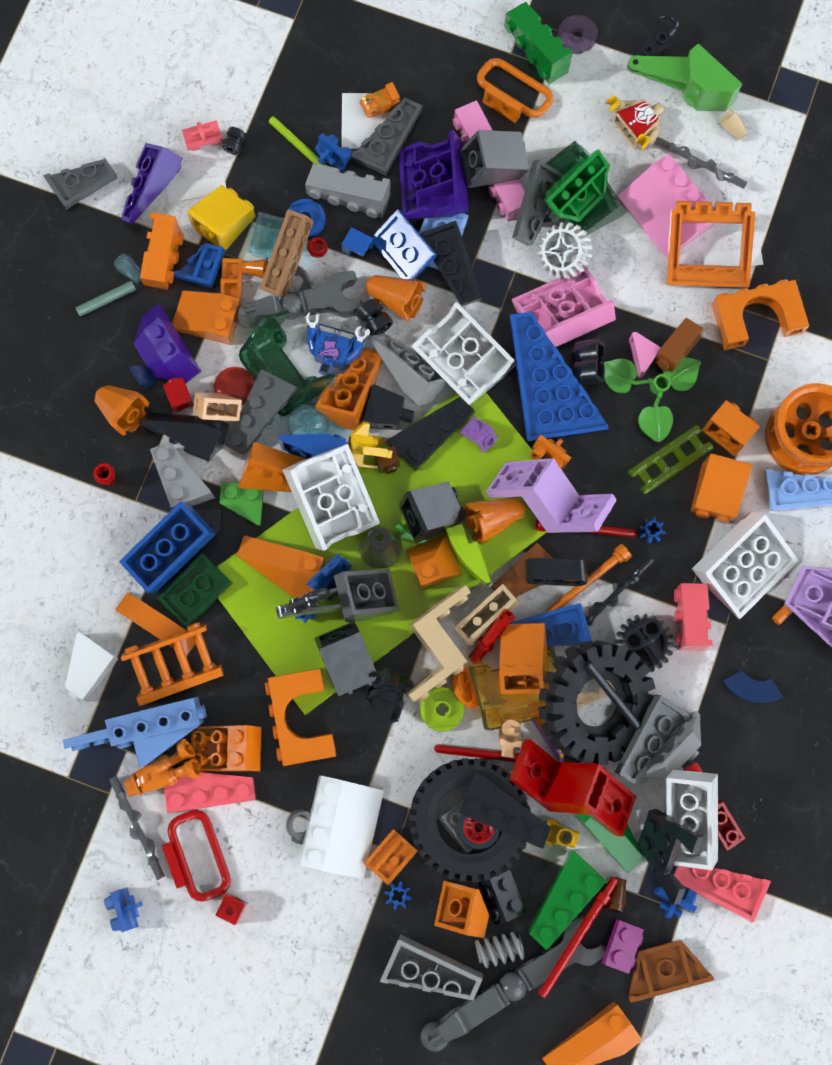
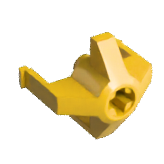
(365, 444)

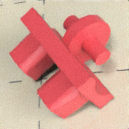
(202, 135)

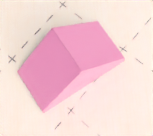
(643, 352)

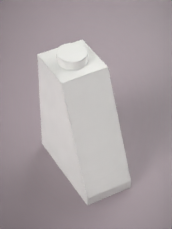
(87, 668)

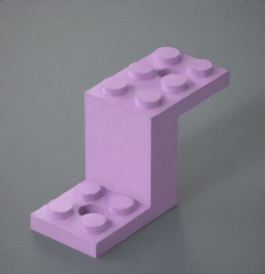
(551, 496)

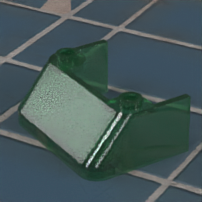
(265, 352)

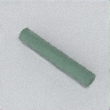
(105, 298)

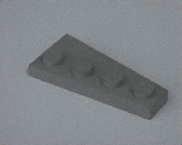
(263, 403)

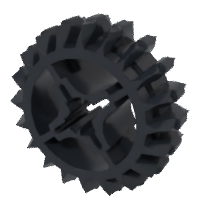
(663, 639)

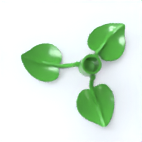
(655, 420)

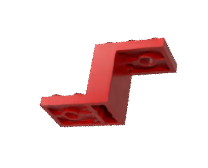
(573, 787)

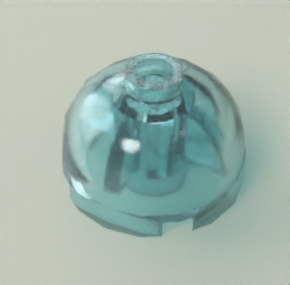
(307, 420)

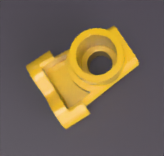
(557, 832)

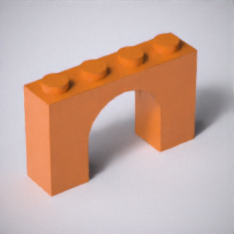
(781, 297)
(295, 748)

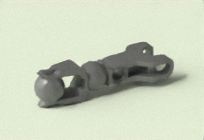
(314, 300)

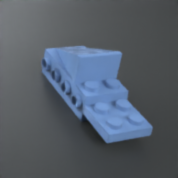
(146, 729)

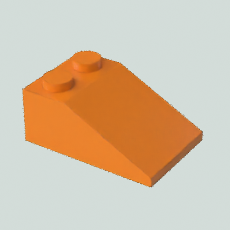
(207, 316)

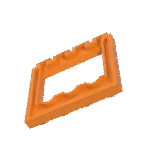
(710, 274)

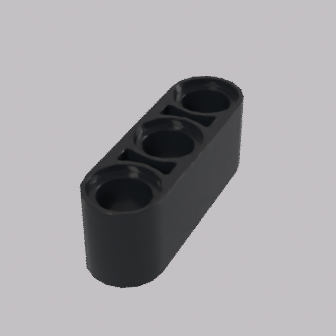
(556, 572)

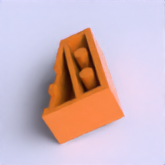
(161, 252)
(265, 469)

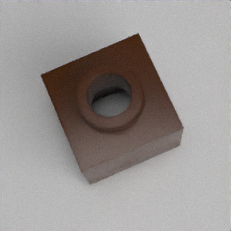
(386, 464)

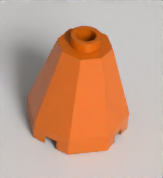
(121, 407)

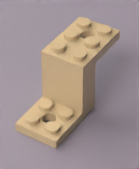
(438, 644)

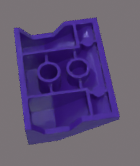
(433, 179)

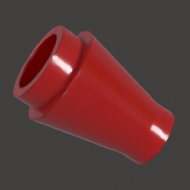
(102, 471)

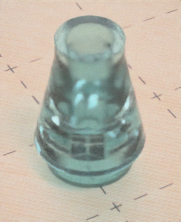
(127, 267)

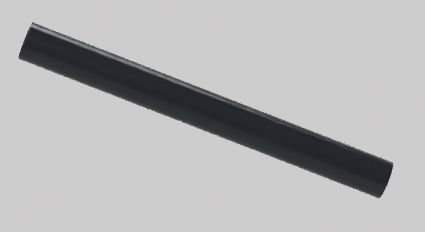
(611, 693)

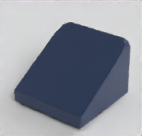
(143, 376)

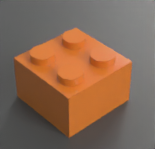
(731, 427)

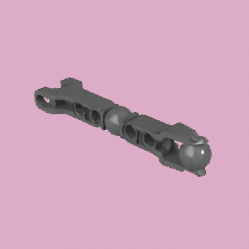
(510, 988)

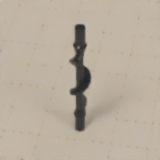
(618, 587)

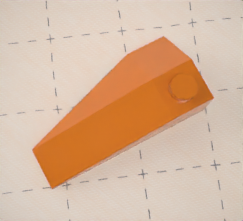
(349, 395)

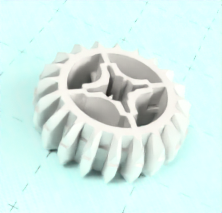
(561, 233)

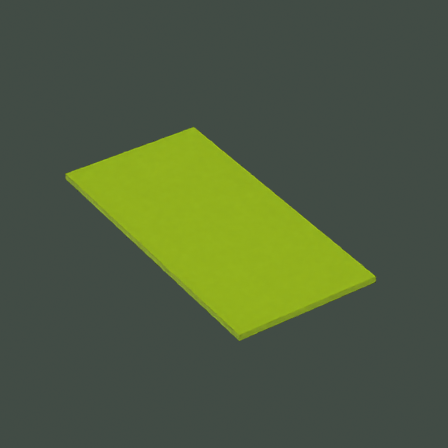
(290, 643)

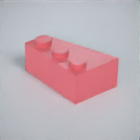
(692, 617)

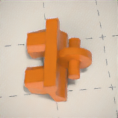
(550, 449)

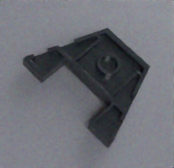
(660, 845)

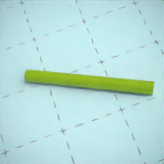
(294, 140)

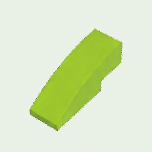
(468, 554)

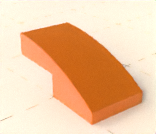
(232, 277)

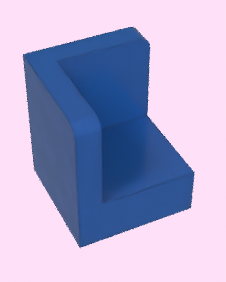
(356, 242)

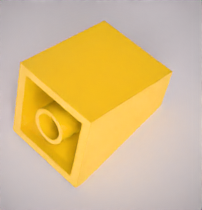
(221, 216)

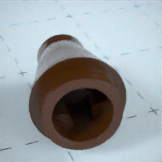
(618, 897)

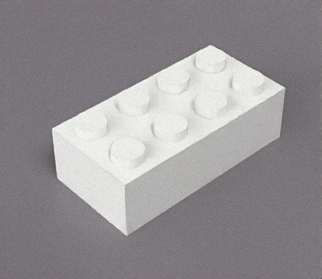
(694, 802)

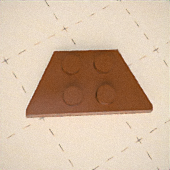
(665, 970)

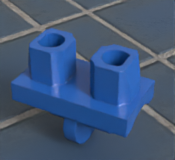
(331, 152)
(686, 904)
(125, 910)

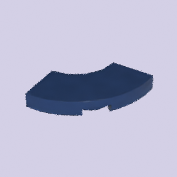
(751, 689)

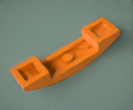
(152, 620)

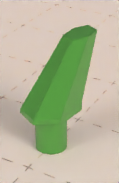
(406, 534)

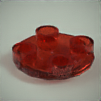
(234, 383)

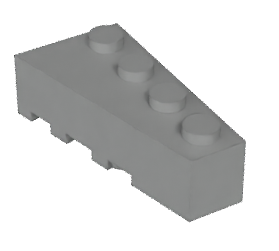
(349, 190)

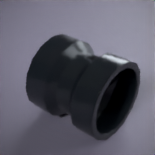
(234, 140)

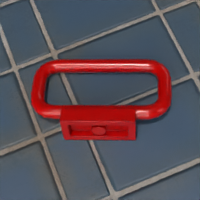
(178, 864)

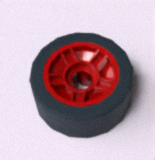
(473, 838)

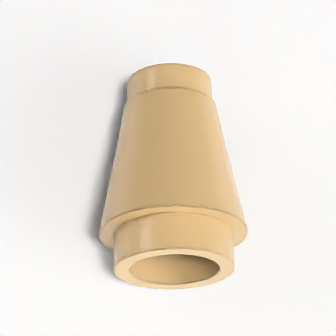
(732, 123)

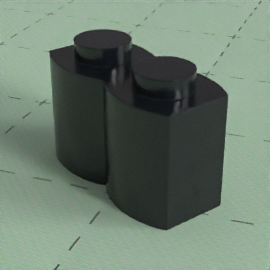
(589, 361)

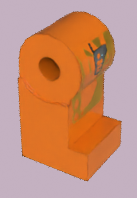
(380, 101)

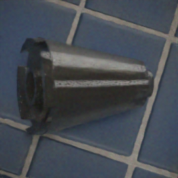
(380, 547)

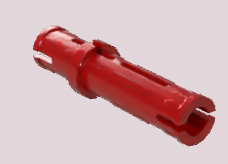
(486, 643)

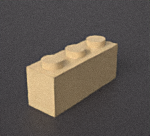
(483, 616)

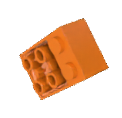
(523, 659)
(227, 748)

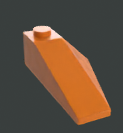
(281, 564)
(598, 1040)

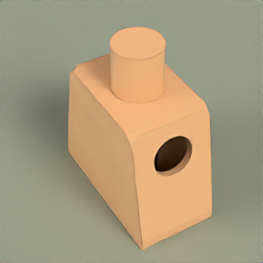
(210, 406)

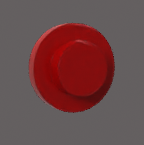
(317, 247)

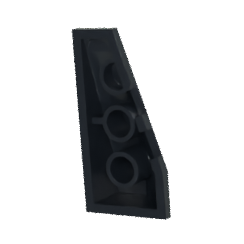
(198, 436)

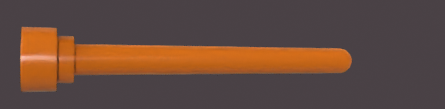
(620, 555)

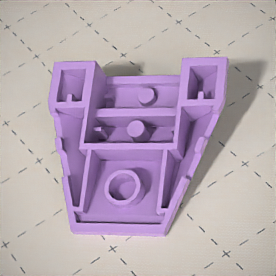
(812, 600)

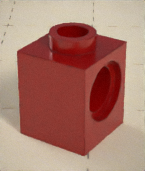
(178, 394)
(231, 909)

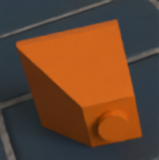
(433, 562)
(462, 910)

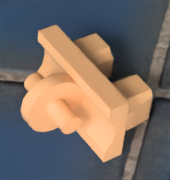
(510, 737)

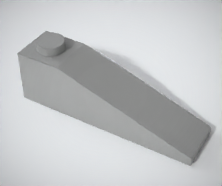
(412, 374)

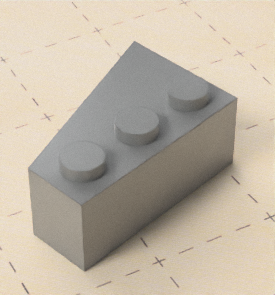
(178, 477)

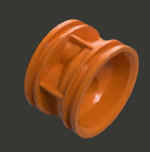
(817, 401)

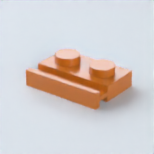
(390, 857)

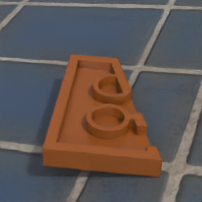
(515, 576)

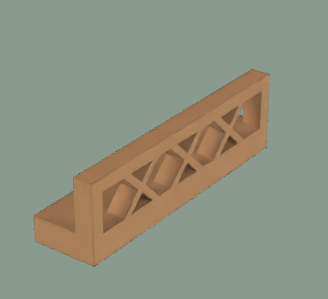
(286, 253)

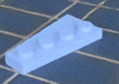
(796, 491)

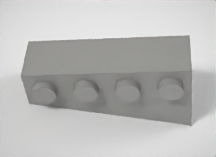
(429, 970)

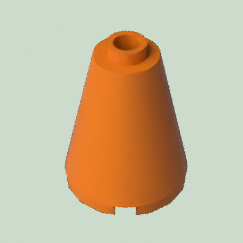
(397, 294)
(492, 517)

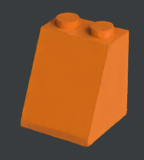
(720, 488)

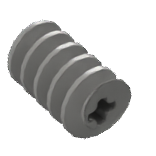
(499, 950)

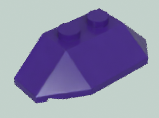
(163, 347)

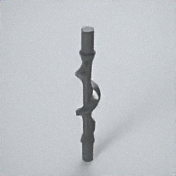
(694, 162)
(135, 829)

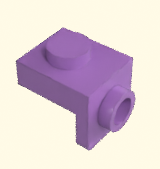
(479, 433)

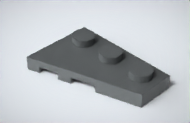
(79, 183)

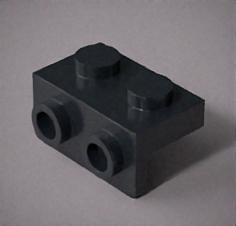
(502, 898)

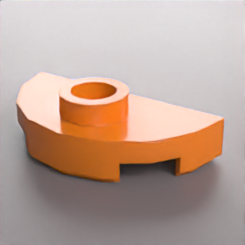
(464, 689)

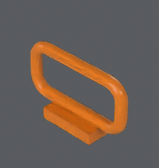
(505, 103)

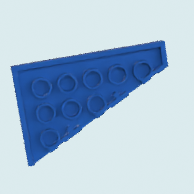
(550, 394)

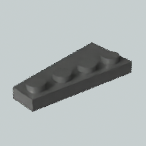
(388, 138)
(533, 205)
(656, 728)

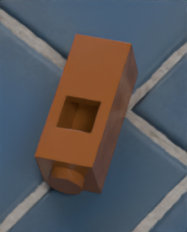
(678, 345)

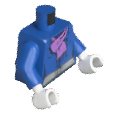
(332, 345)

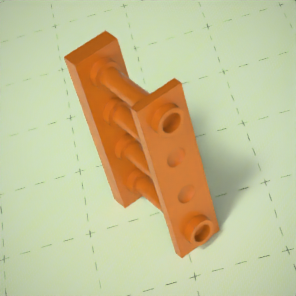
(169, 685)

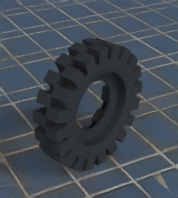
(563, 723)

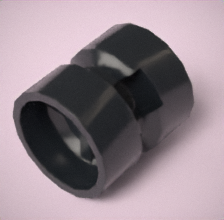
(372, 315)

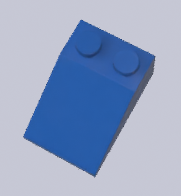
(310, 444)

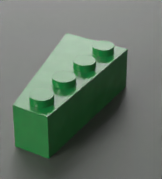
(538, 43)
(566, 898)

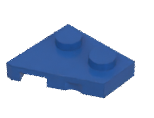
(202, 266)
(325, 576)

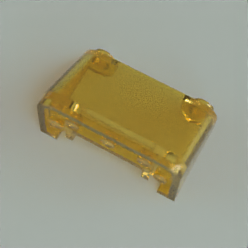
(498, 707)

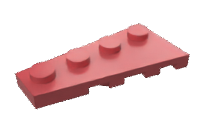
(208, 791)
(730, 890)

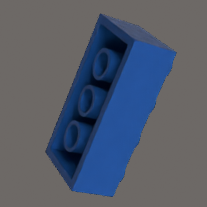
(167, 547)

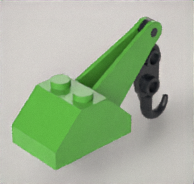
(699, 76)

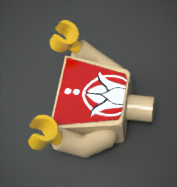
(636, 120)

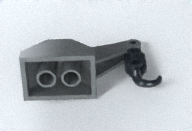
(361, 596)

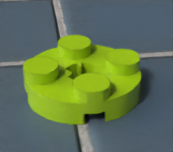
(452, 717)

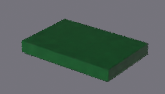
(194, 590)

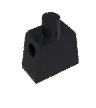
(386, 409)

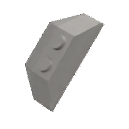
(677, 750)

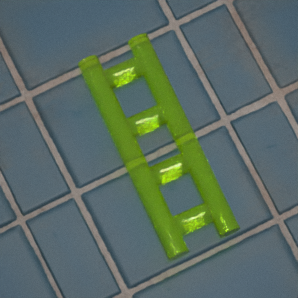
(667, 472)

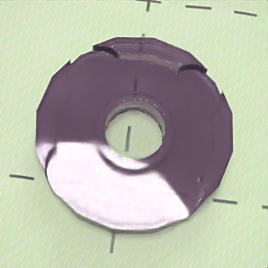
(580, 24)

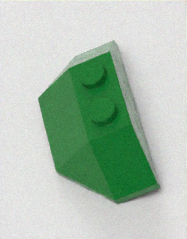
(579, 188)

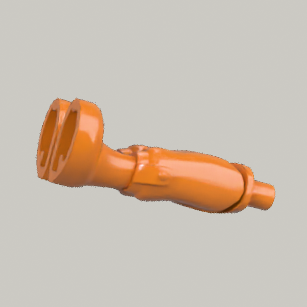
(159, 772)

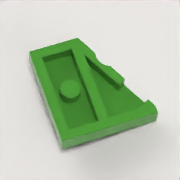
(244, 502)

